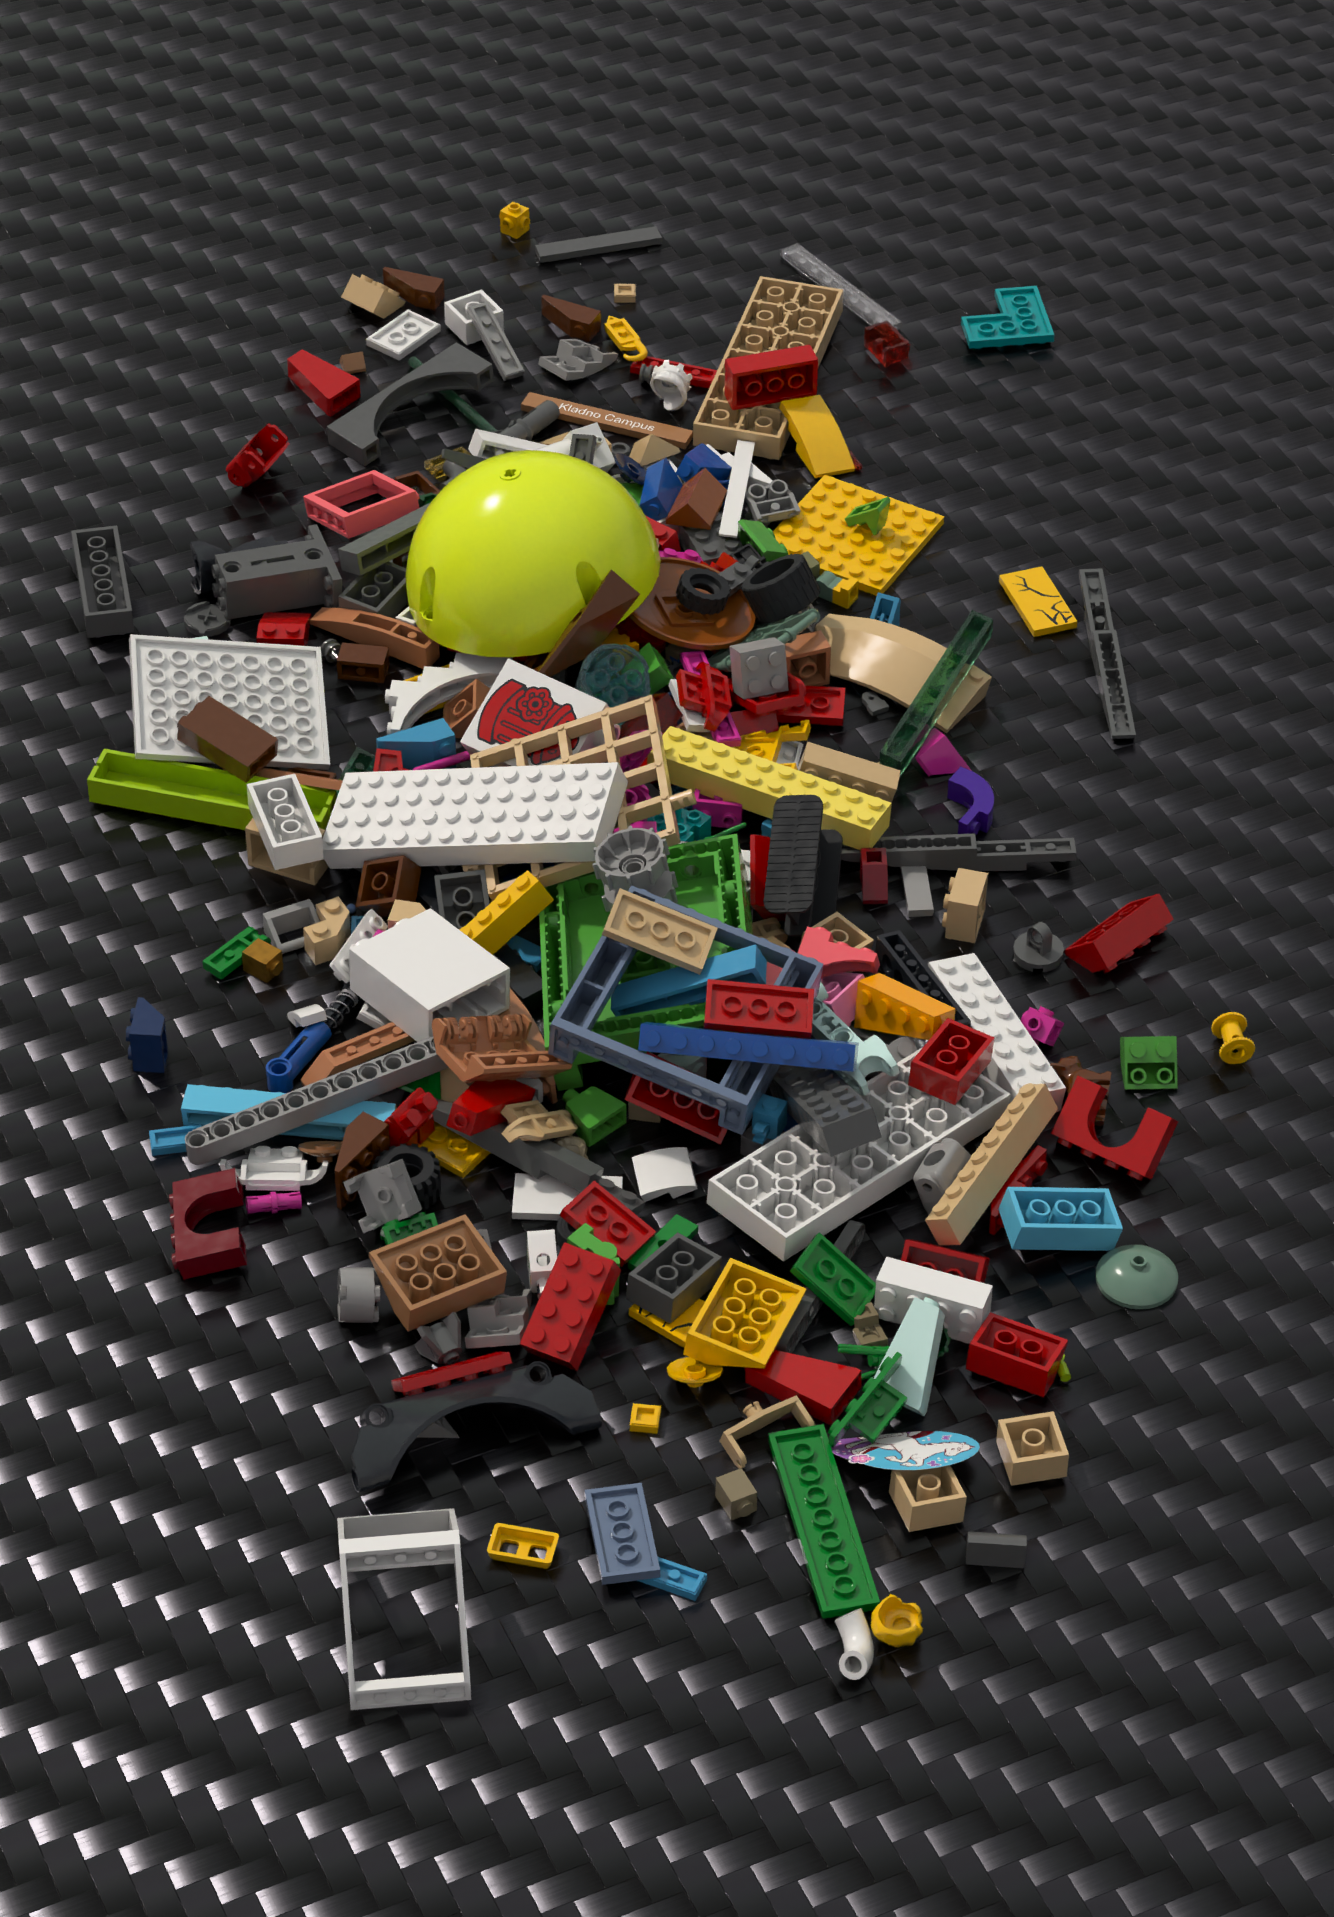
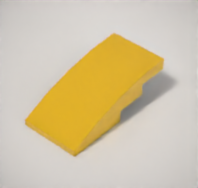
(817, 436)

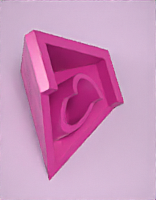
(939, 755)

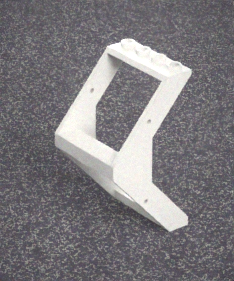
(402, 1542)

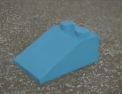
(421, 743)

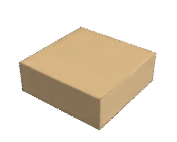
(624, 293)

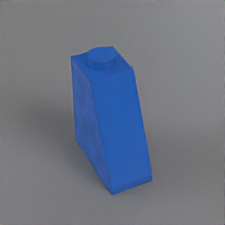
(701, 458)
(659, 490)

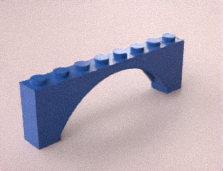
(748, 1047)

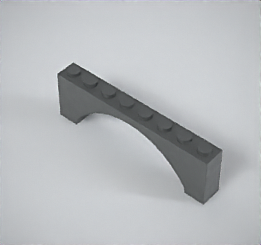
(451, 369)

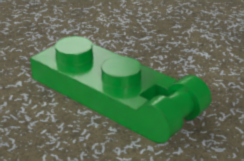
(230, 954)

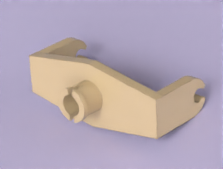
(759, 1418)

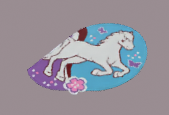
(908, 1450)

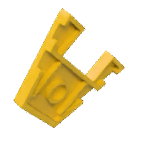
(769, 744)

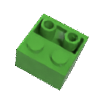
(1149, 1062)

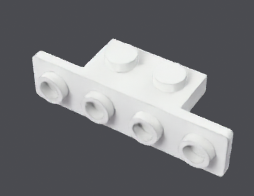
(365, 929)

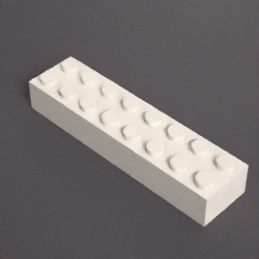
(1015, 1054)

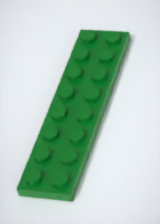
(823, 1521)

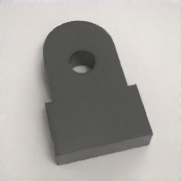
(874, 703)

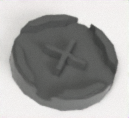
(206, 619)

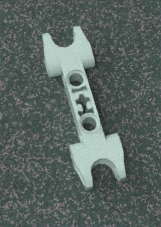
(871, 1053)

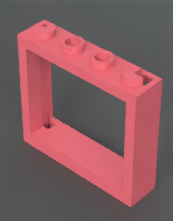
(324, 503)

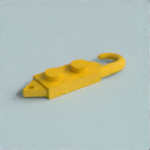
(625, 338)

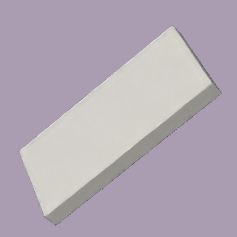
(544, 1196)

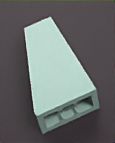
(919, 1344)

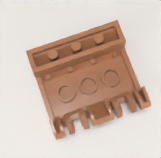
(489, 1056)

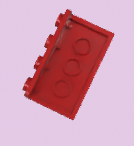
(778, 701)

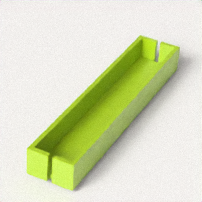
(185, 790)

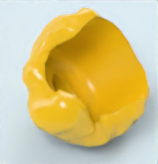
(896, 1622)

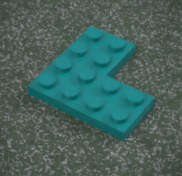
(1020, 322)

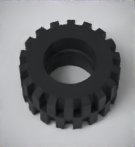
(421, 1167)

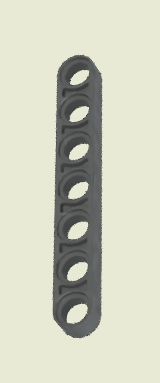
(810, 1304)

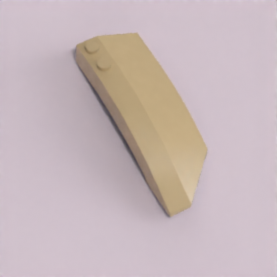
(895, 663)

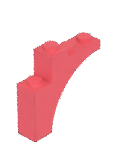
(836, 957)

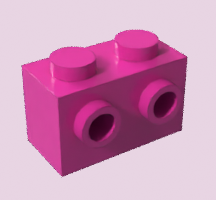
(722, 813)

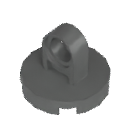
(1038, 949)

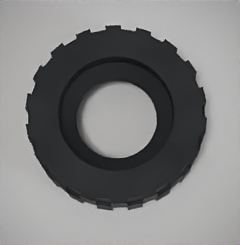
(699, 601)

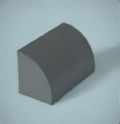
(996, 1549)

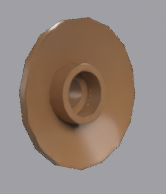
(322, 1149)

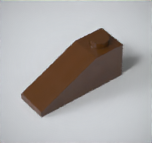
(415, 288)
(572, 318)

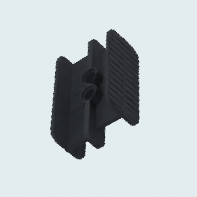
(802, 864)

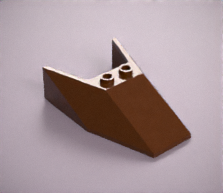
(588, 627)

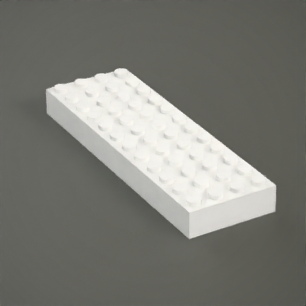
(475, 815)
(797, 1189)

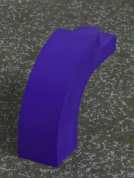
(975, 794)

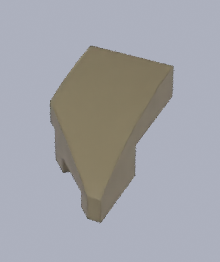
(867, 1328)

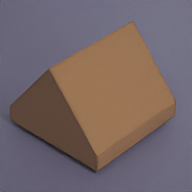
(353, 362)

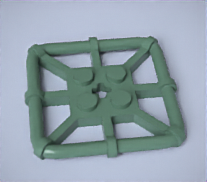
(783, 630)

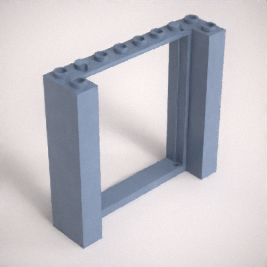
(743, 1080)

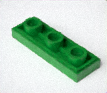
(675, 1225)

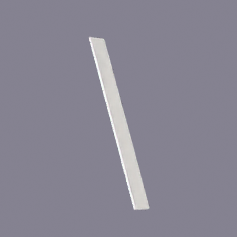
(736, 489)

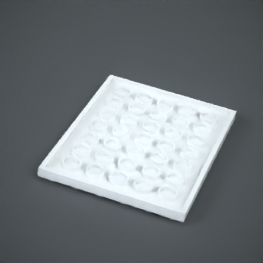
(263, 682)

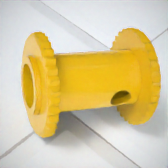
(1230, 1028)

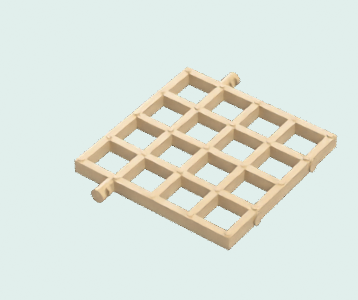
(610, 752)

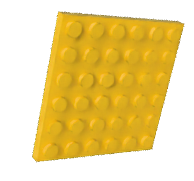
(854, 548)

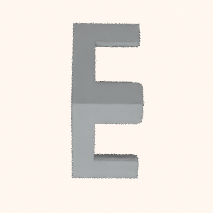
(384, 1194)

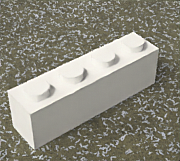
(490, 444)

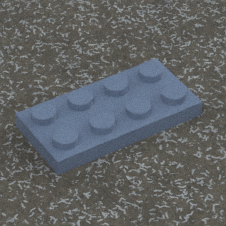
(622, 1533)

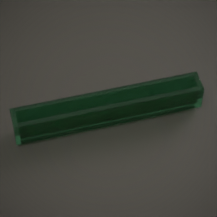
(936, 692)

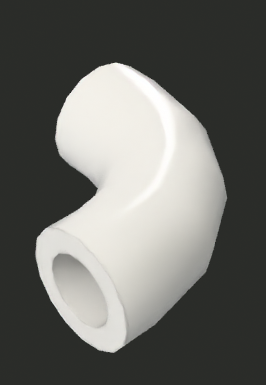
(857, 1645)

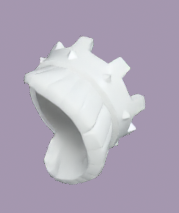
(671, 385)

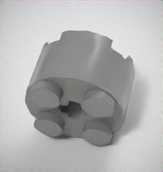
(358, 1295)

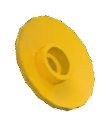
(693, 1371)

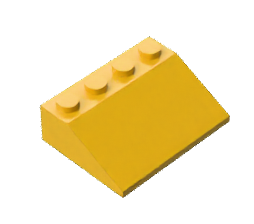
(742, 1317)

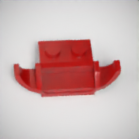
(705, 694)

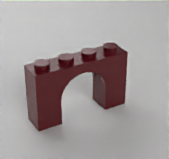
(191, 1202)

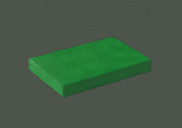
(834, 1278)

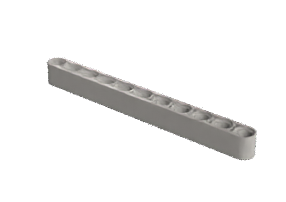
(313, 1102)

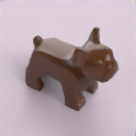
(1070, 1068)

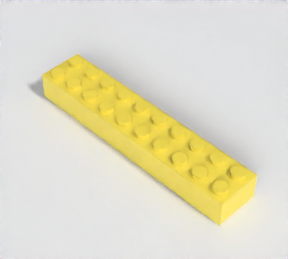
(759, 783)

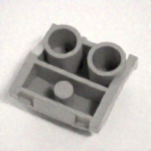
(771, 502)

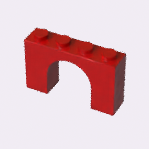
(1139, 1155)

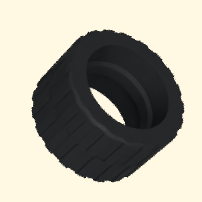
(780, 588)

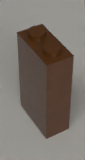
(227, 739)

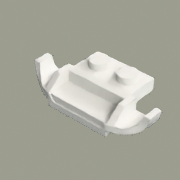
(276, 1169)

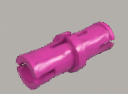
(273, 1202)

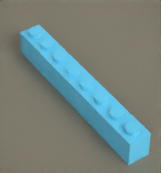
(208, 1104)

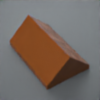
(698, 502)

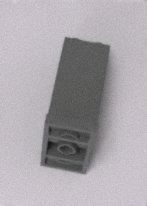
(277, 577)

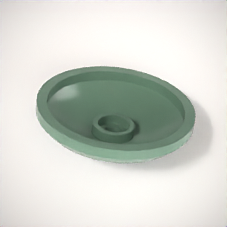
(1136, 1277)

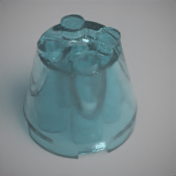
(614, 674)

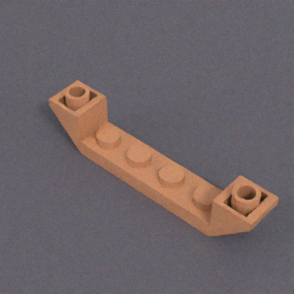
(356, 1052)

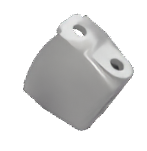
(939, 1171)

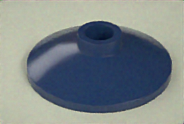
(630, 469)

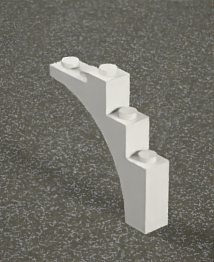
(412, 699)

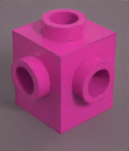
(1042, 1025)

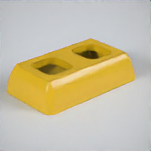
(525, 1539)

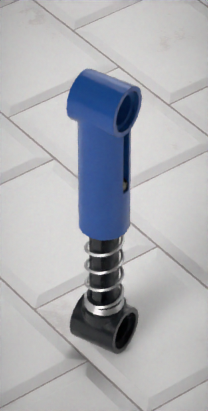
(284, 1070)

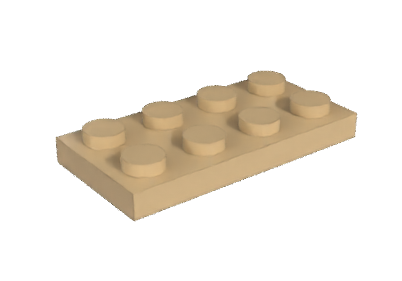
(659, 931)

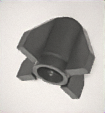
(441, 1341)

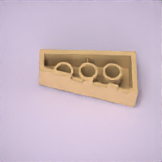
(850, 771)

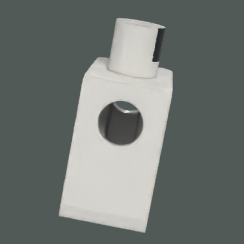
(539, 1268)

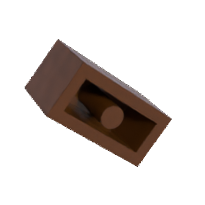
(363, 662)

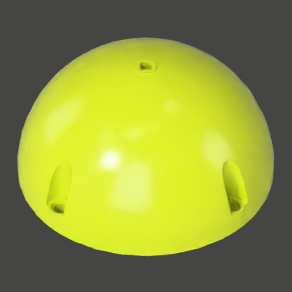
(522, 550)

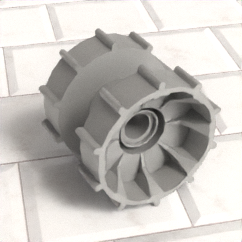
(634, 859)

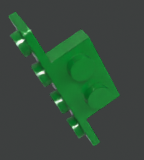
(874, 1408)

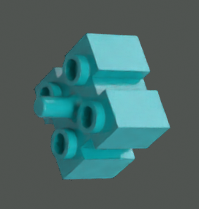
(691, 824)

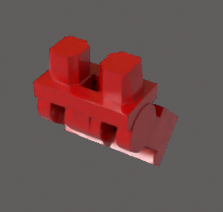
(412, 1119)

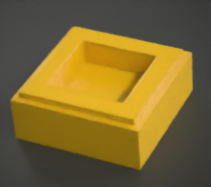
(645, 1418)

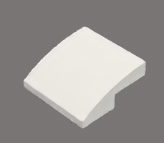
(664, 1172)

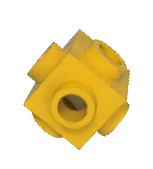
(514, 220)

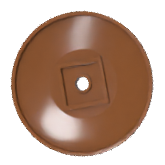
(671, 621)

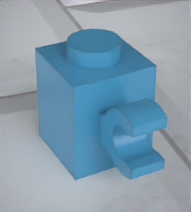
(769, 1118)

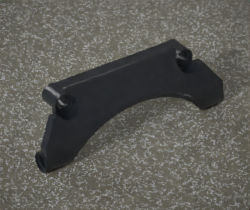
(402, 1420)

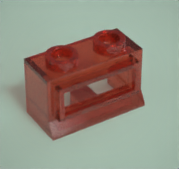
(885, 333)

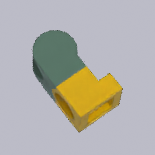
(837, 589)

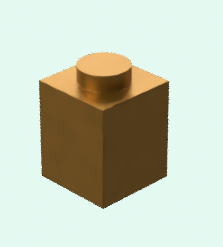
(262, 960)

